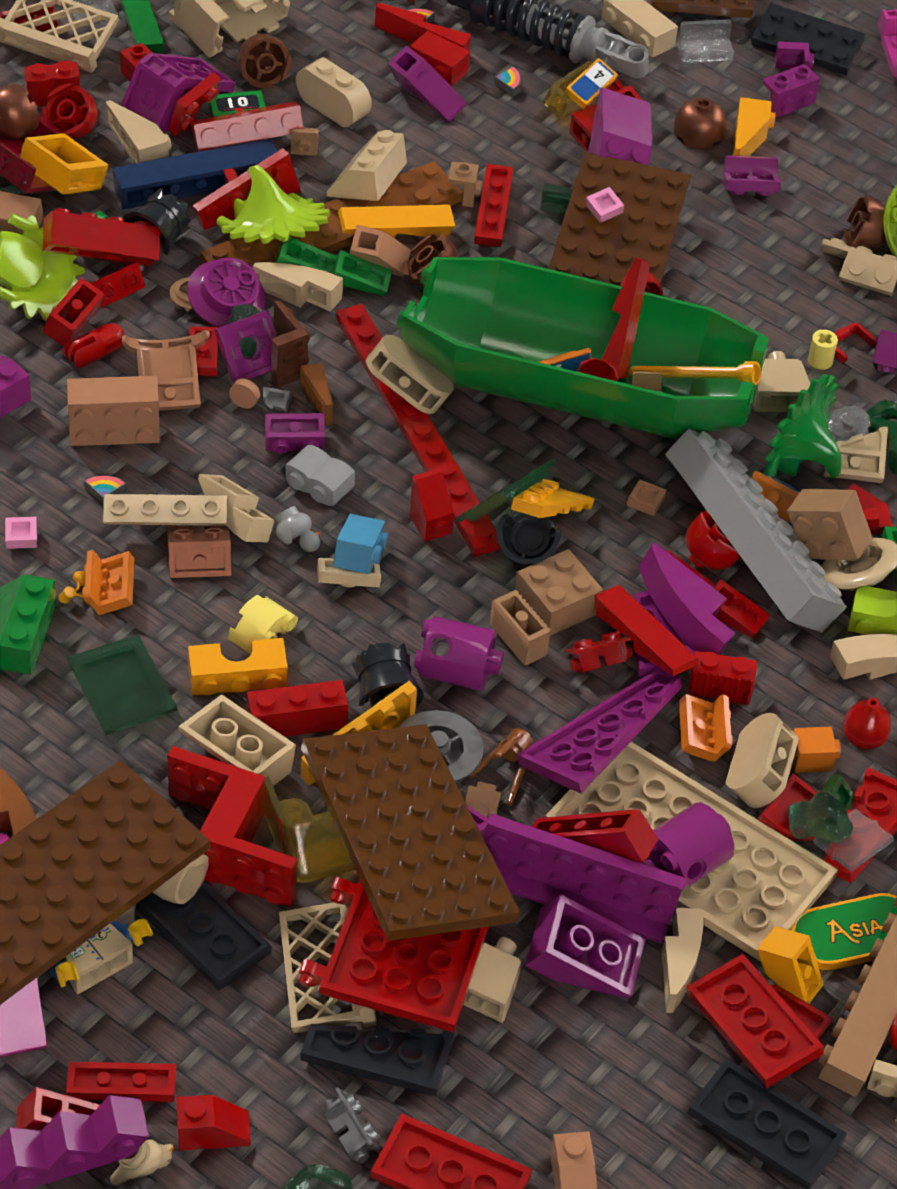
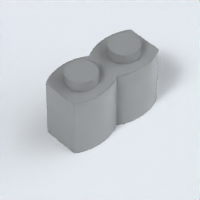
(320, 475)

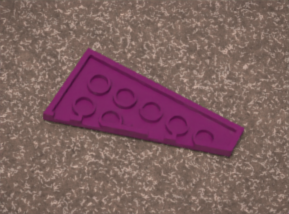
(593, 740)

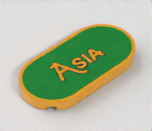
(846, 929)

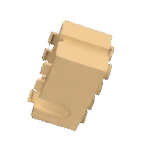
(236, 17)

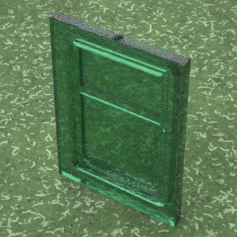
(507, 493)
(122, 684)

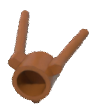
(512, 745)

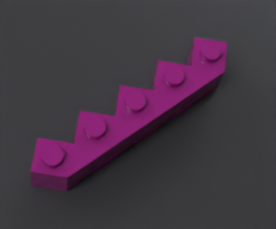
(72, 1143)

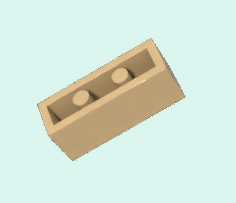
(641, 24)

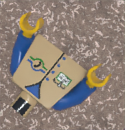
(101, 955)

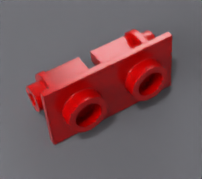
(120, 283)
(587, 653)

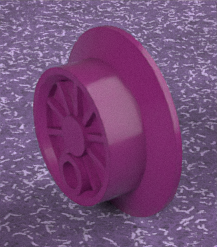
(220, 287)

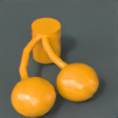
(69, 592)

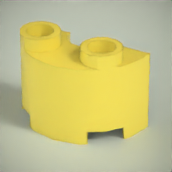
(261, 621)

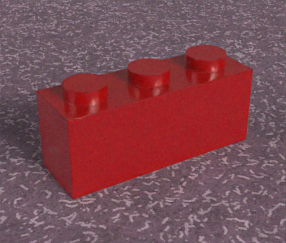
(301, 707)

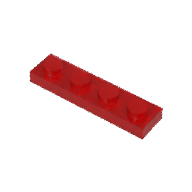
(493, 205)

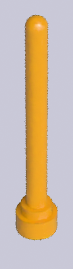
(748, 371)

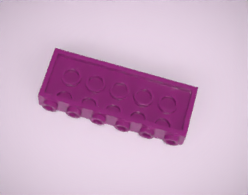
(547, 865)

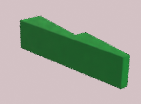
(142, 24)
(354, 270)

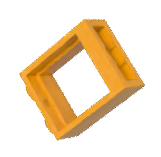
(64, 163)

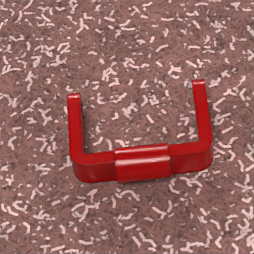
(845, 332)

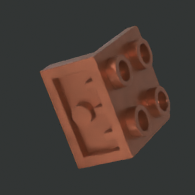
(289, 346)
(199, 551)

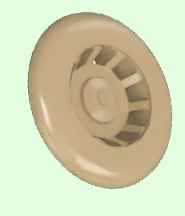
(870, 569)

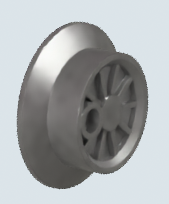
(455, 738)

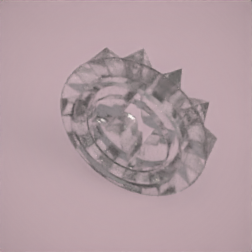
(853, 417)

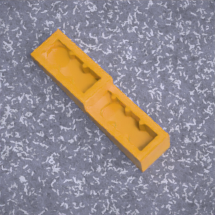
(409, 220)

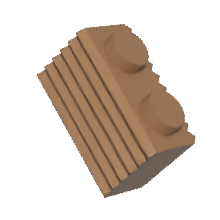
(520, 627)

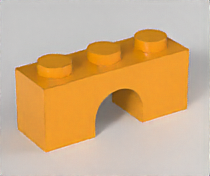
(215, 674)

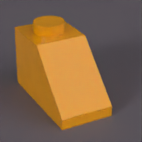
(791, 962)

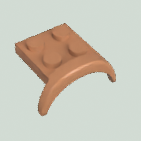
(174, 366)

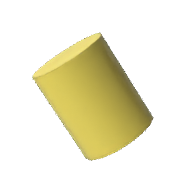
(822, 349)

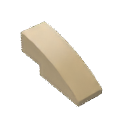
(300, 284)
(242, 514)
(866, 655)
(681, 954)

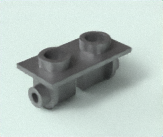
(346, 1114)

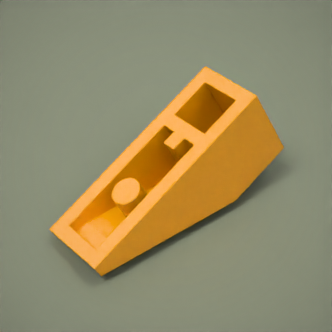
(752, 125)

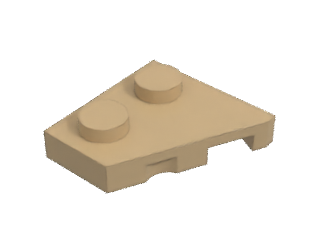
(863, 457)

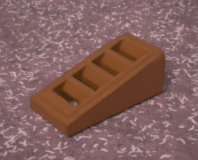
(316, 388)

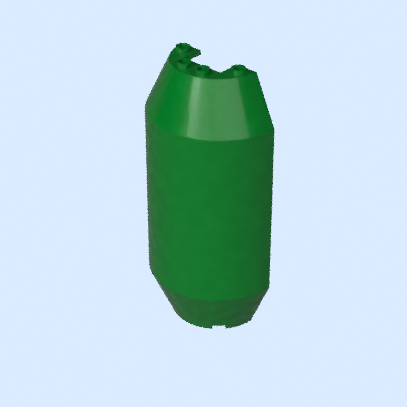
(498, 317)

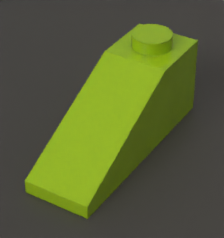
(873, 611)

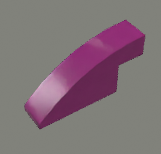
(685, 601)

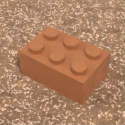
(113, 410)

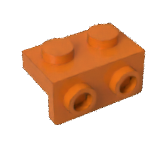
(108, 582)
(705, 727)

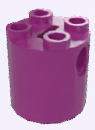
(469, 655)
(692, 843)

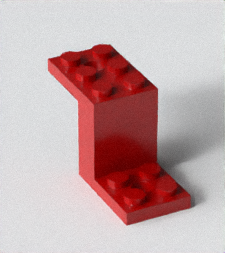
(235, 814)

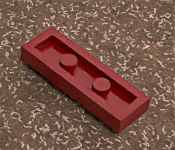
(134, 1080)

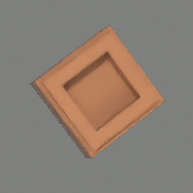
(646, 497)

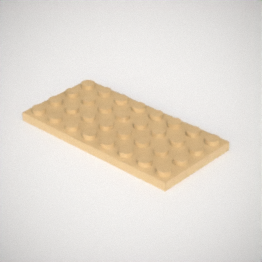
(759, 888)

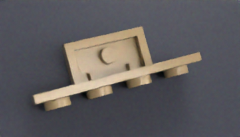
(864, 267)
(165, 509)

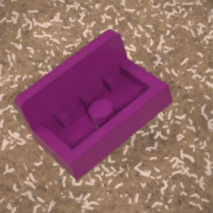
(792, 89)
(751, 174)
(294, 431)

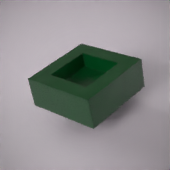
(840, 790)

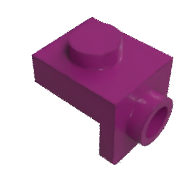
(792, 55)

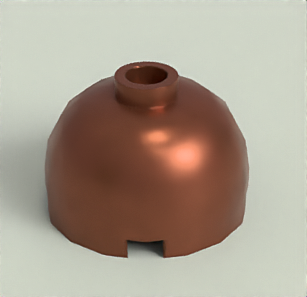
(264, 60)
(17, 114)
(700, 123)
(866, 224)
(424, 253)

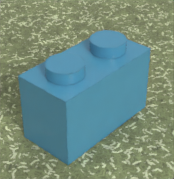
(360, 544)

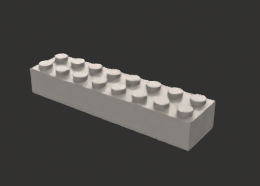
(756, 530)

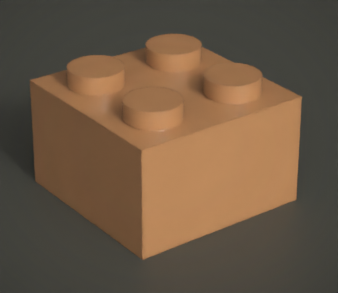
(830, 524)
(559, 590)

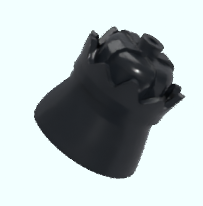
(165, 214)
(527, 538)
(384, 670)

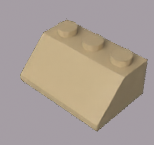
(372, 168)
(240, 739)

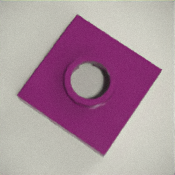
(262, 331)

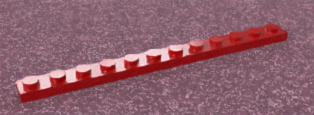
(421, 435)

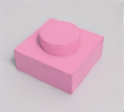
(604, 204)
(21, 532)

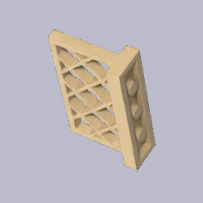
(48, 43)
(319, 912)

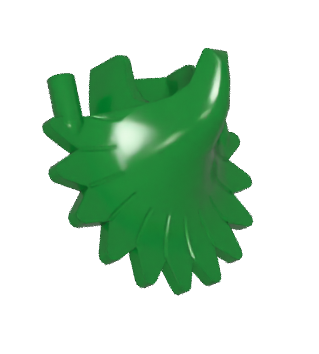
(806, 432)

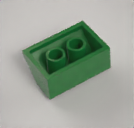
(24, 621)

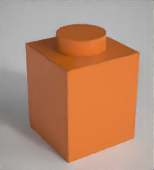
(815, 750)

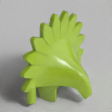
(272, 213)
(31, 275)

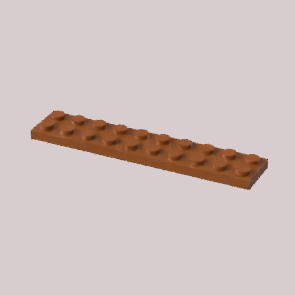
(415, 187)

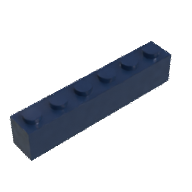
(186, 173)

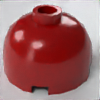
(71, 110)
(709, 544)

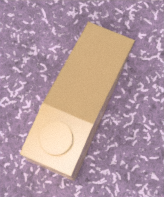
(138, 136)

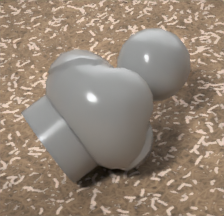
(295, 524)

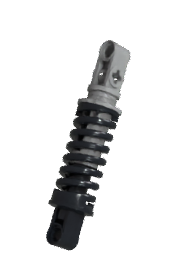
(560, 32)

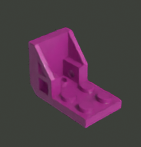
(163, 81)

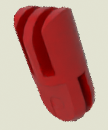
(94, 345)

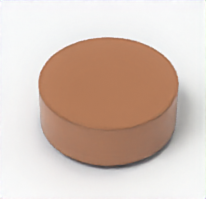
(244, 393)

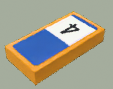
(588, 84)

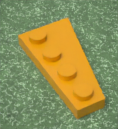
(548, 499)
(384, 715)

